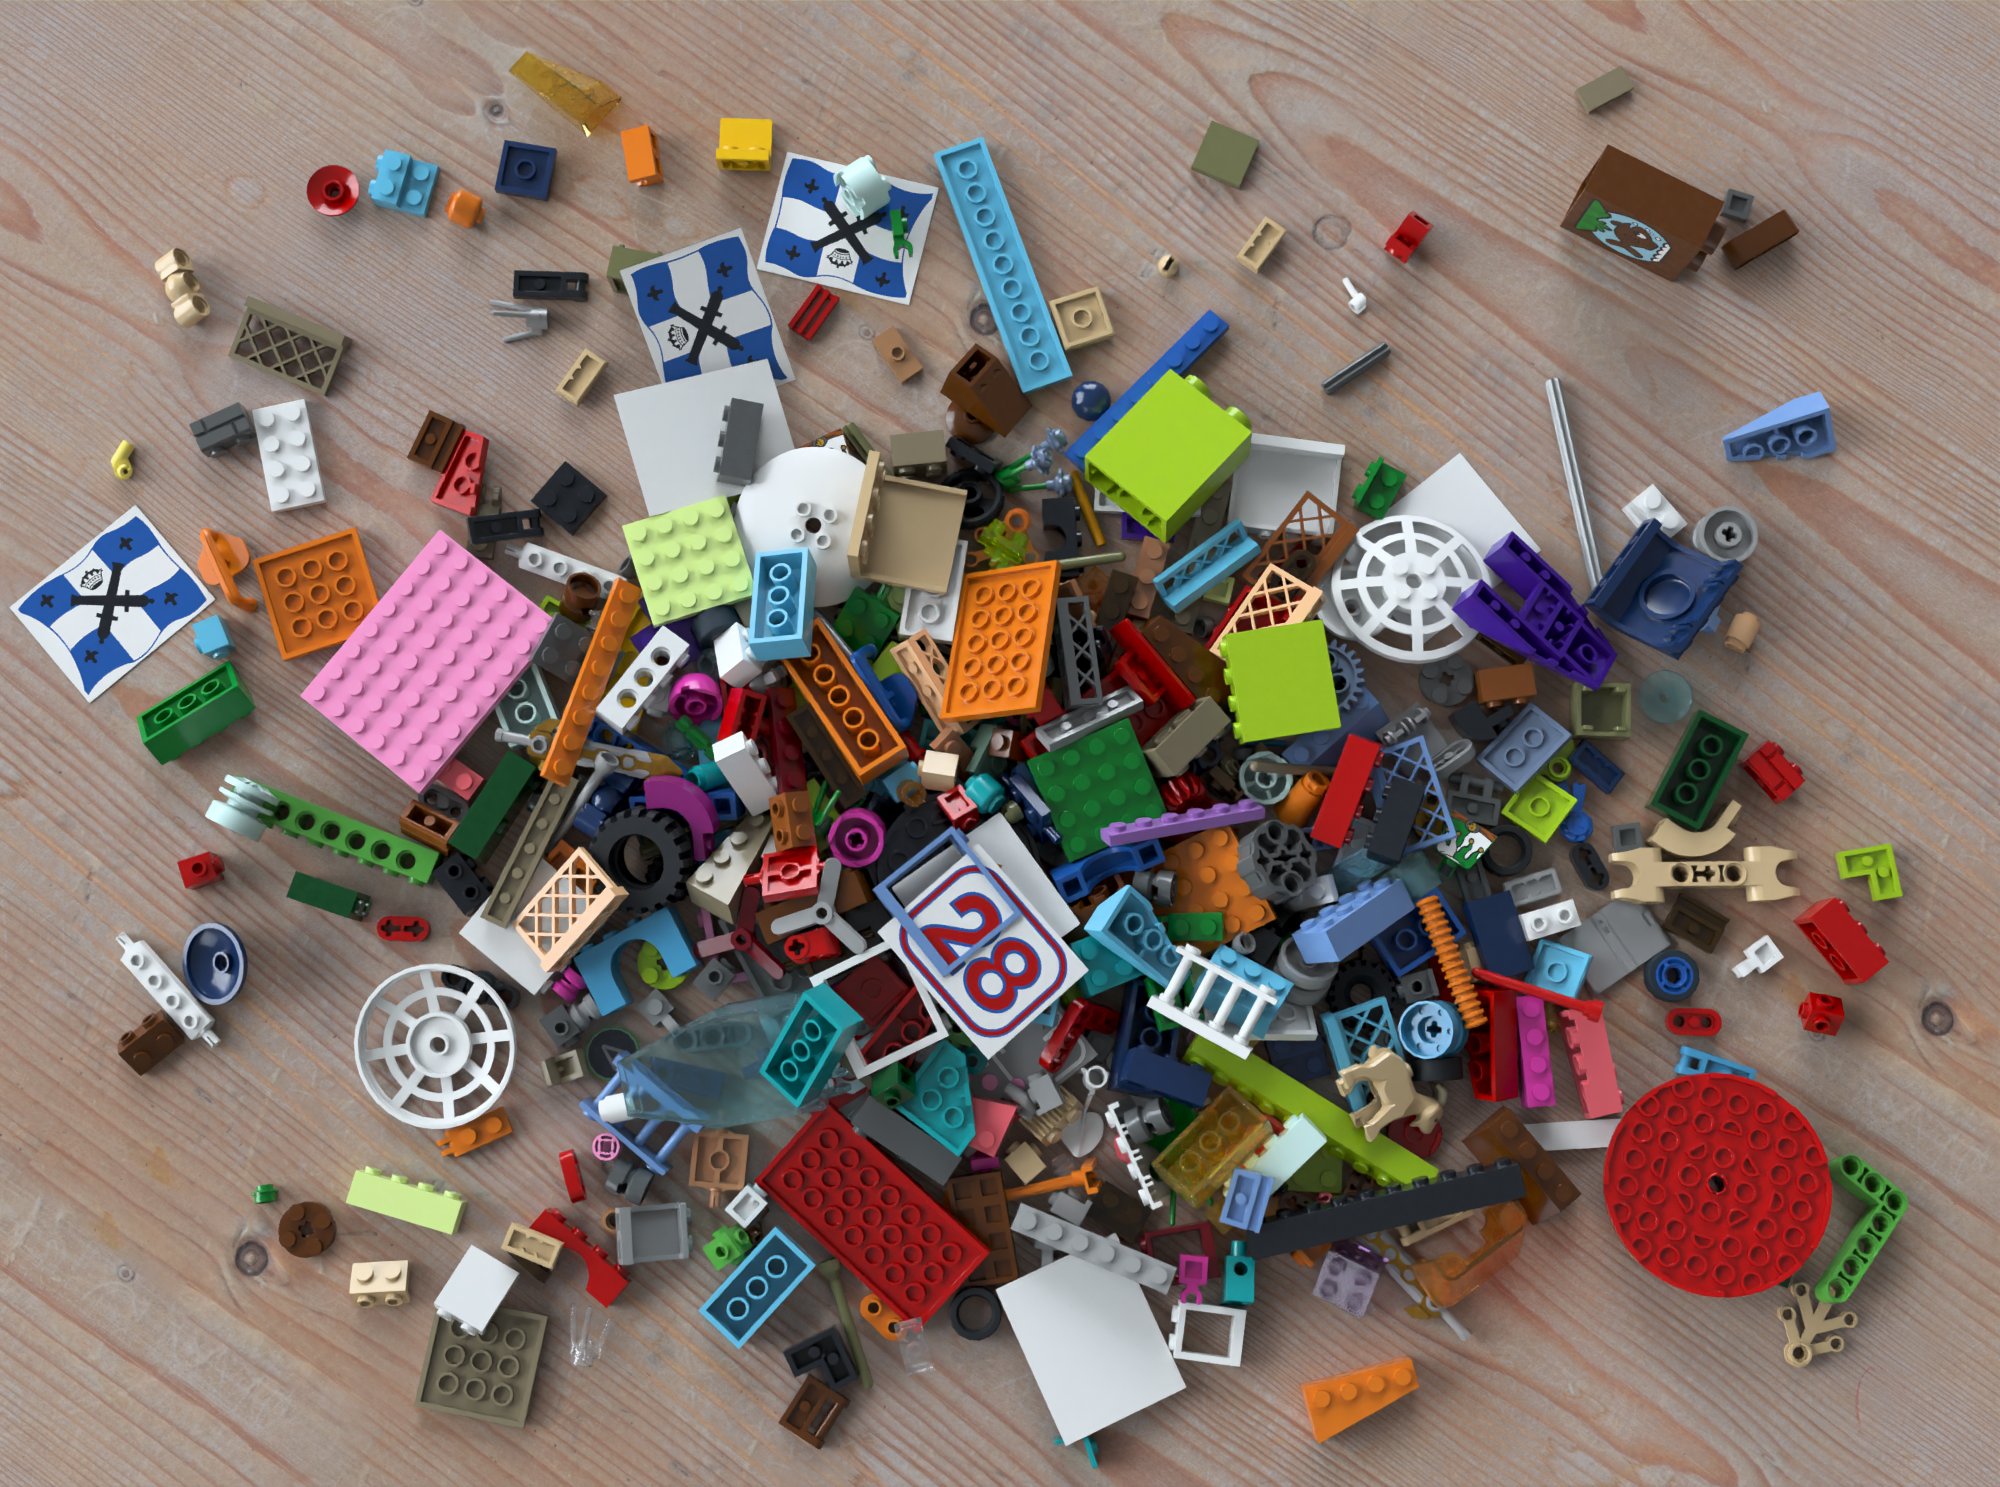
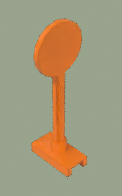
(1077, 1178)

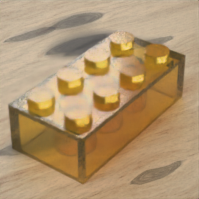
(1212, 1147)

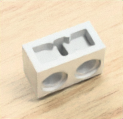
(1549, 920)

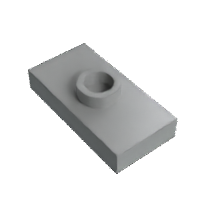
(1534, 887)

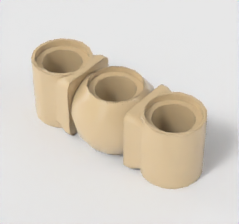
(182, 287)

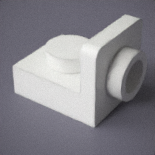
(747, 1204)

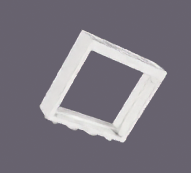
(853, 1052)

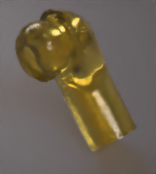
(1552, 1022)

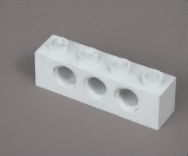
(664, 644)

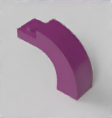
(689, 801)

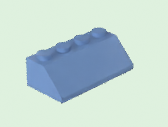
(1325, 747)

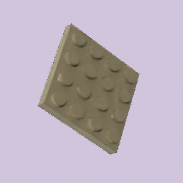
(483, 1374)

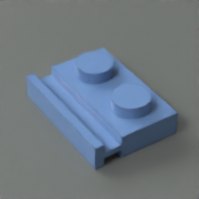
(1246, 1199)

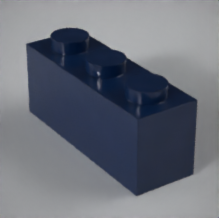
(1166, 1077)

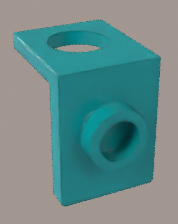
(1090, 1445)

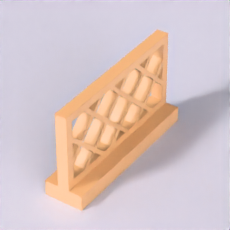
(1305, 609)
(587, 923)

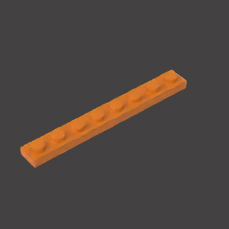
(591, 682)

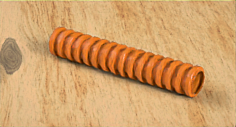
(1451, 962)

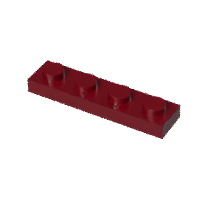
(785, 742)

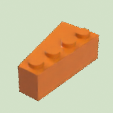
(1351, 1396)

